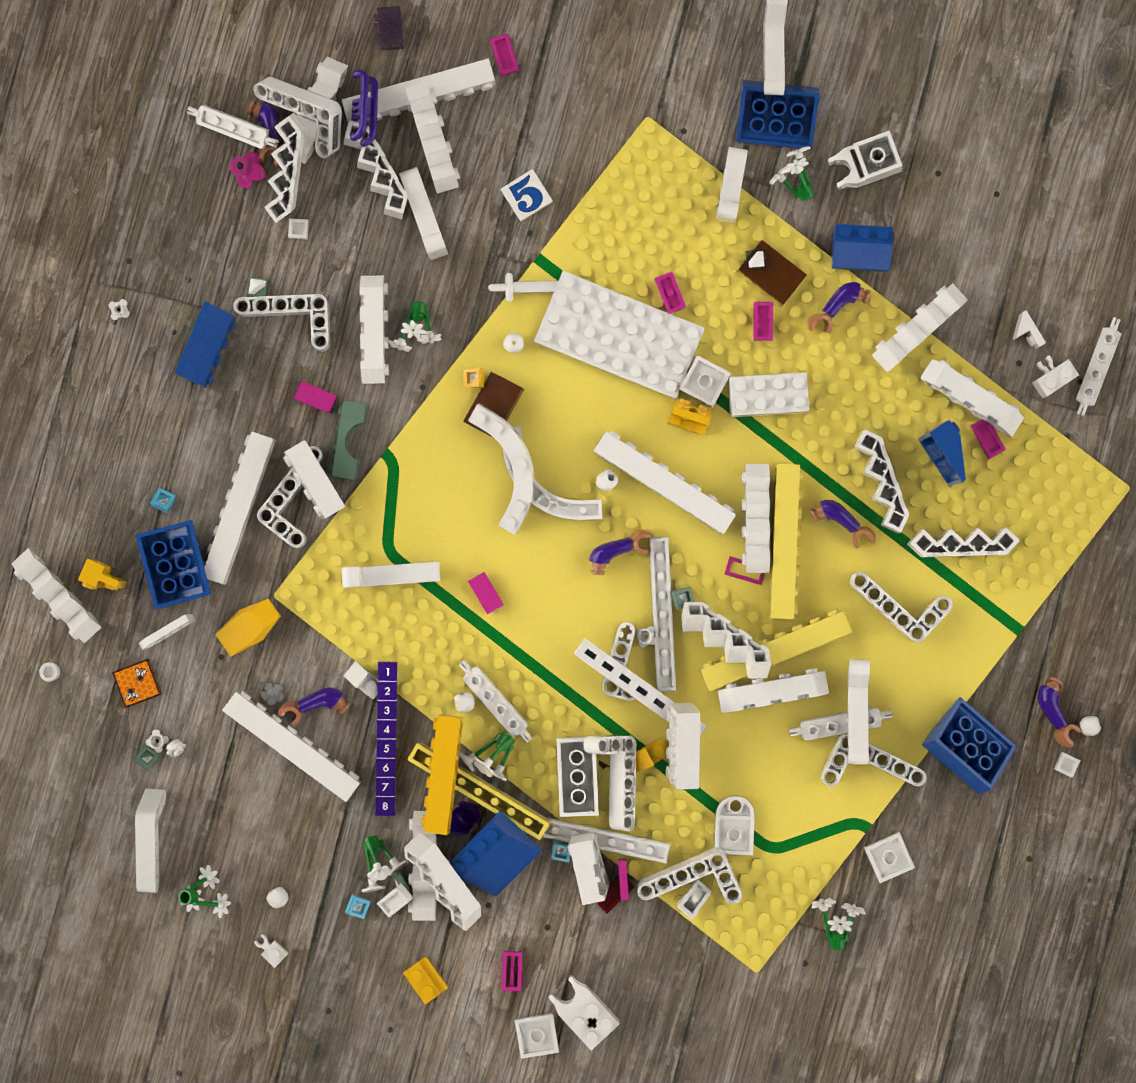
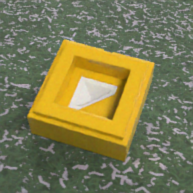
(474, 378)

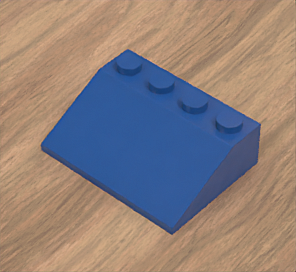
(777, 119)
(205, 345)
(945, 451)
(173, 564)
(970, 746)
(495, 855)

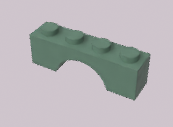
(352, 415)

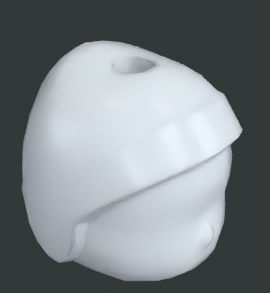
(507, 343)
(606, 480)
(464, 702)
(1090, 726)
(277, 897)

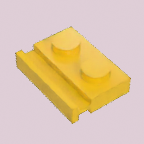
(425, 980)

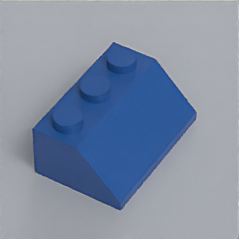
(862, 247)

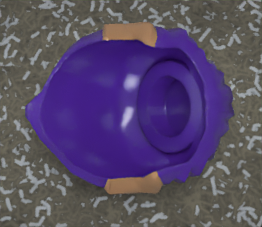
(464, 818)

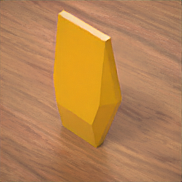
(248, 627)

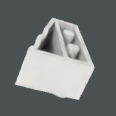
(589, 868)

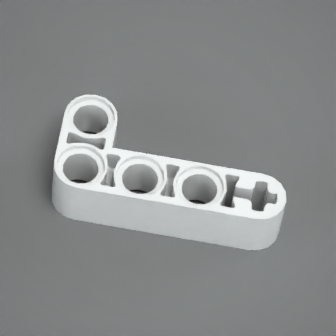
(731, 185)
(622, 659)

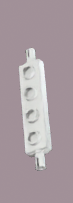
(232, 126)
(1098, 366)
(495, 701)
(835, 724)

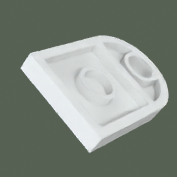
(167, 631)
(734, 828)

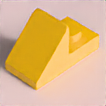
(650, 754)

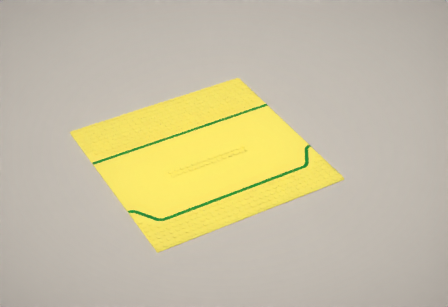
(448, 487)

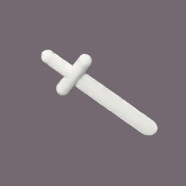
(516, 287)

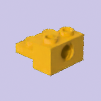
(698, 417)
(97, 575)

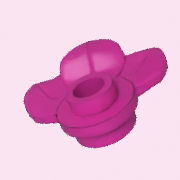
(251, 169)

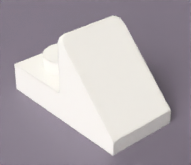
(1026, 325)
(362, 679)
(694, 899)

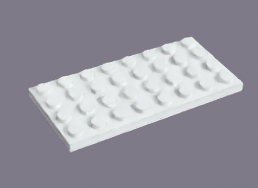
(619, 335)

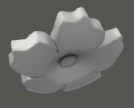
(272, 693)

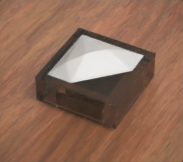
(755, 259)

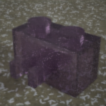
(390, 28)

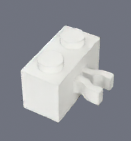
(1055, 378)

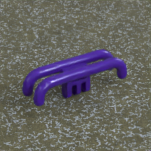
(364, 108)

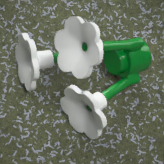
(504, 743)
(372, 847)

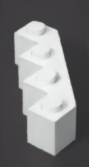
(330, 78)
(432, 137)
(289, 159)
(384, 178)
(921, 326)
(372, 329)
(976, 399)
(881, 470)
(756, 518)
(973, 545)
(50, 588)
(720, 633)
(780, 690)
(441, 876)
(424, 897)

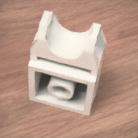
(861, 161)
(582, 1007)

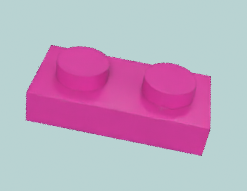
(670, 293)

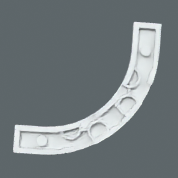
(520, 462)
(556, 505)

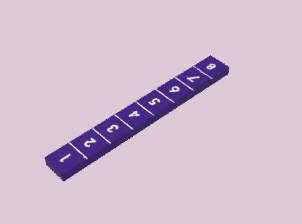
(386, 738)

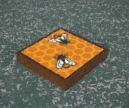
(137, 683)

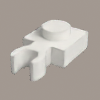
(273, 953)

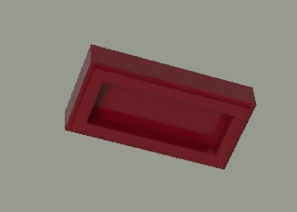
(613, 895)

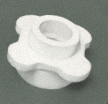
(123, 313)
(641, 633)
(152, 741)
(175, 748)

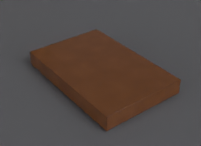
(778, 278)
(498, 396)

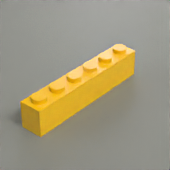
(443, 774)

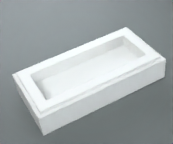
(395, 900)

